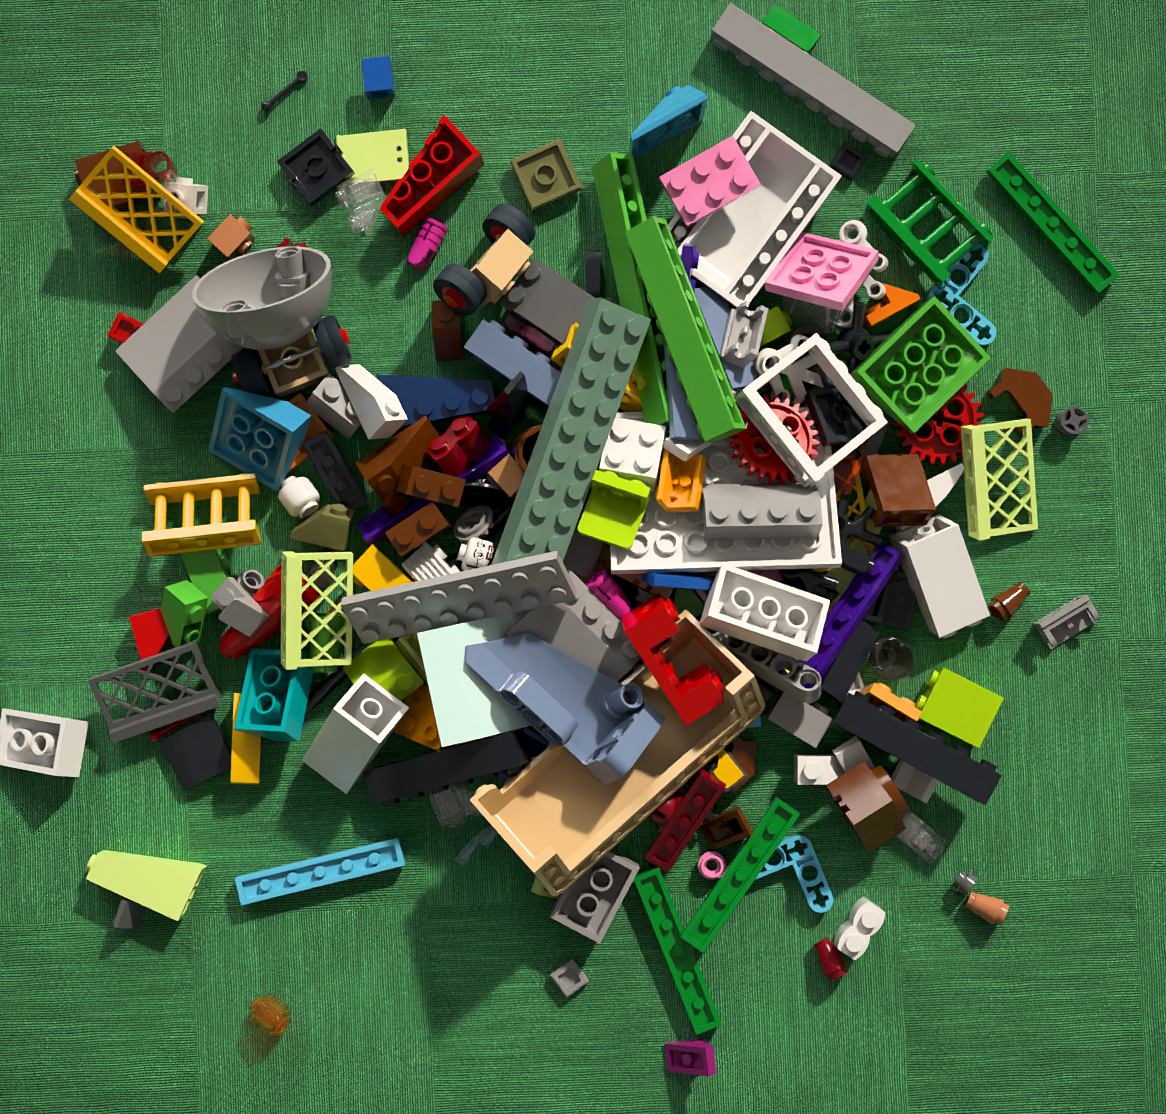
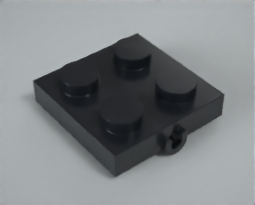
(316, 167)

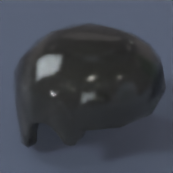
(891, 658)

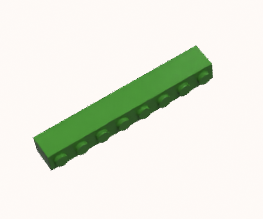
(684, 330)

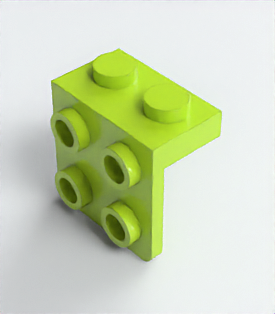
(614, 509)

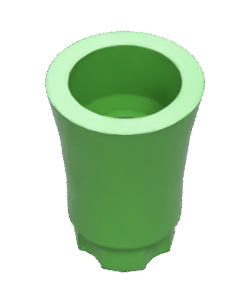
(323, 638)

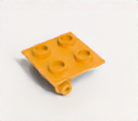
(419, 720)

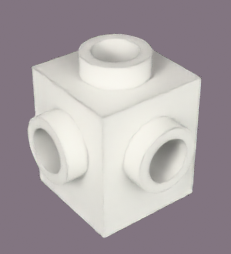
(190, 194)

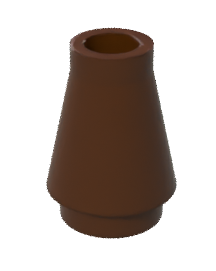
(1006, 603)

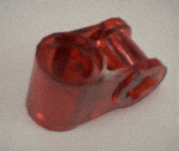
(148, 162)

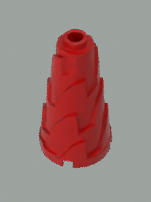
(268, 597)

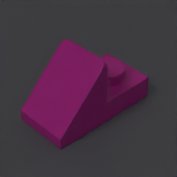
(690, 1057)

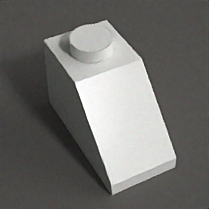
(816, 769)

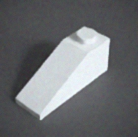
(372, 401)

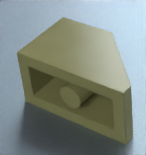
(326, 527)

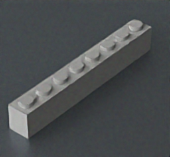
(811, 81)

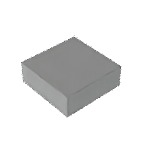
(569, 977)

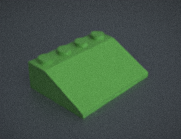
(920, 365)

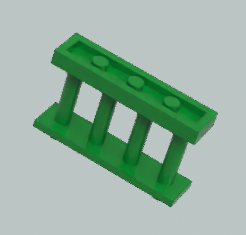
(920, 249)

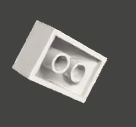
(42, 742)

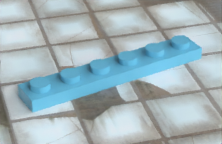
(320, 871)

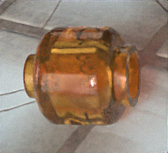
(270, 1015)

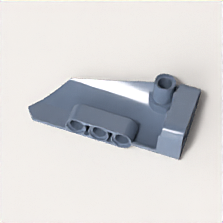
(569, 702)

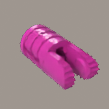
(426, 243)
(609, 593)

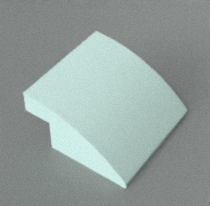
(460, 698)

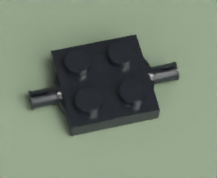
(834, 416)

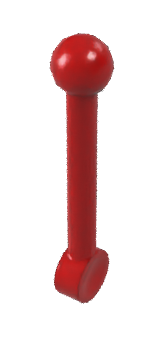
(155, 735)

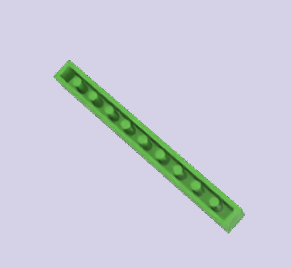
(622, 210)

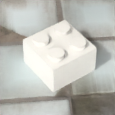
(634, 451)

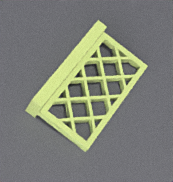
(976, 479)
(292, 609)

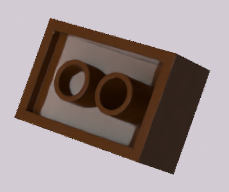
(385, 463)

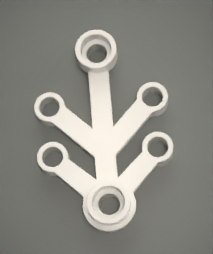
(869, 282)
(795, 372)

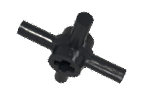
(856, 342)

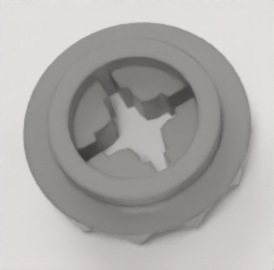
(463, 525)

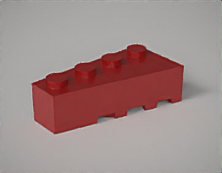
(432, 177)

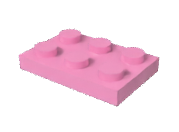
(709, 181)

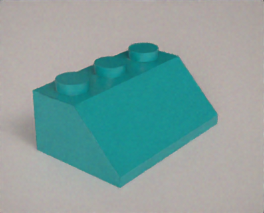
(273, 698)

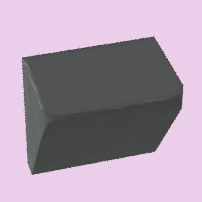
(129, 914)

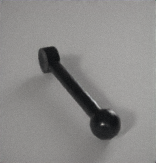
(301, 77)

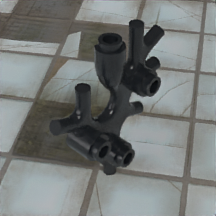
(852, 560)

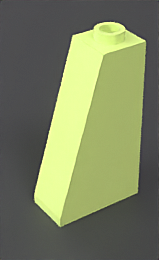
(150, 881)

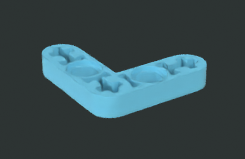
(953, 291)
(798, 862)

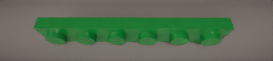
(1052, 223)
(739, 875)
(677, 950)

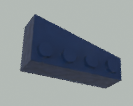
(439, 397)

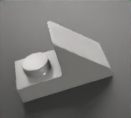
(238, 607)

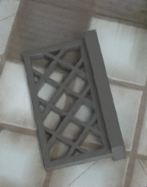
(161, 714)

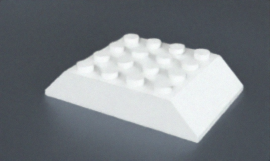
(754, 233)

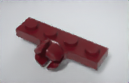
(681, 818)

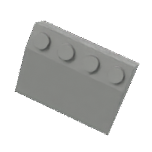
(176, 350)
(583, 631)

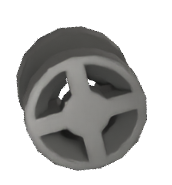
(1077, 419)

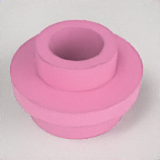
(718, 871)

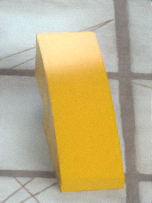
(245, 753)

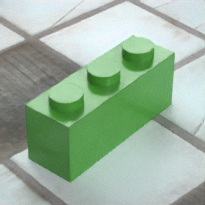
(207, 572)

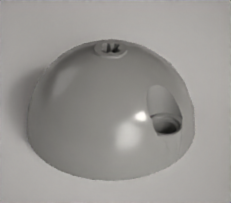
(266, 296)

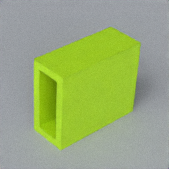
(958, 706)

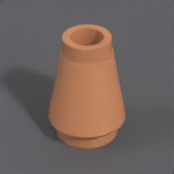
(987, 907)

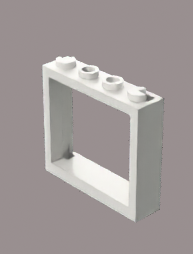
(780, 437)

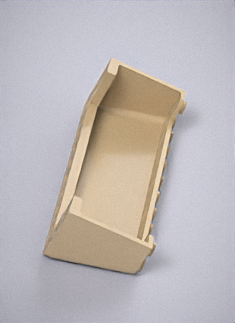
(567, 819)

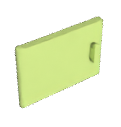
(376, 152)

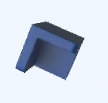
(378, 77)

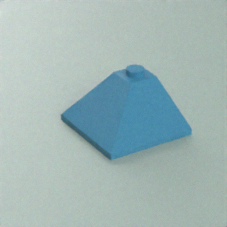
(673, 115)
(258, 434)

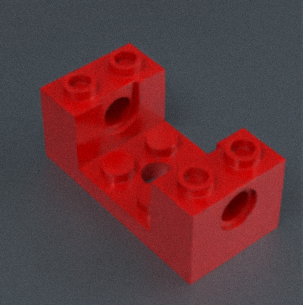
(693, 692)

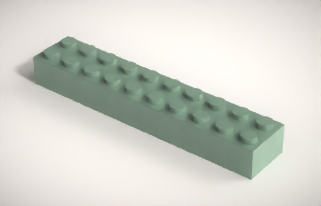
(573, 432)

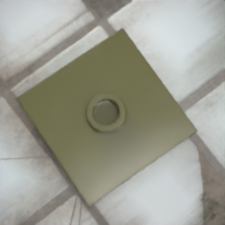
(546, 175)

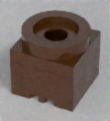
(869, 804)

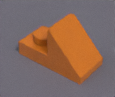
(895, 302)

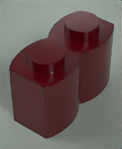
(458, 447)

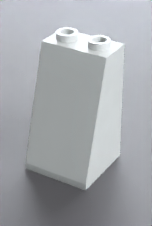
(941, 575)
(354, 733)

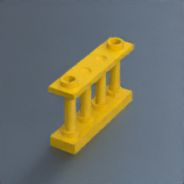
(204, 537)

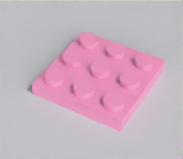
(822, 271)

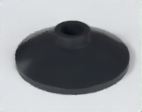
(483, 493)

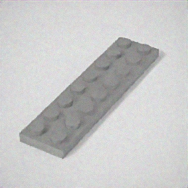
(460, 597)

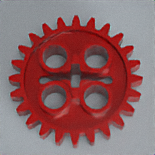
(934, 445)
(770, 463)

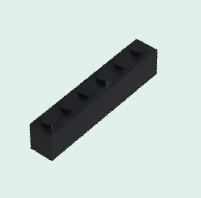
(916, 748)
(448, 766)

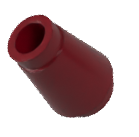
(830, 960)

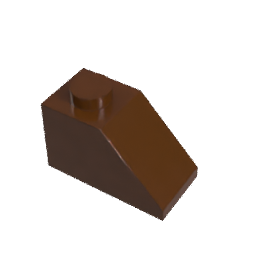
(447, 332)

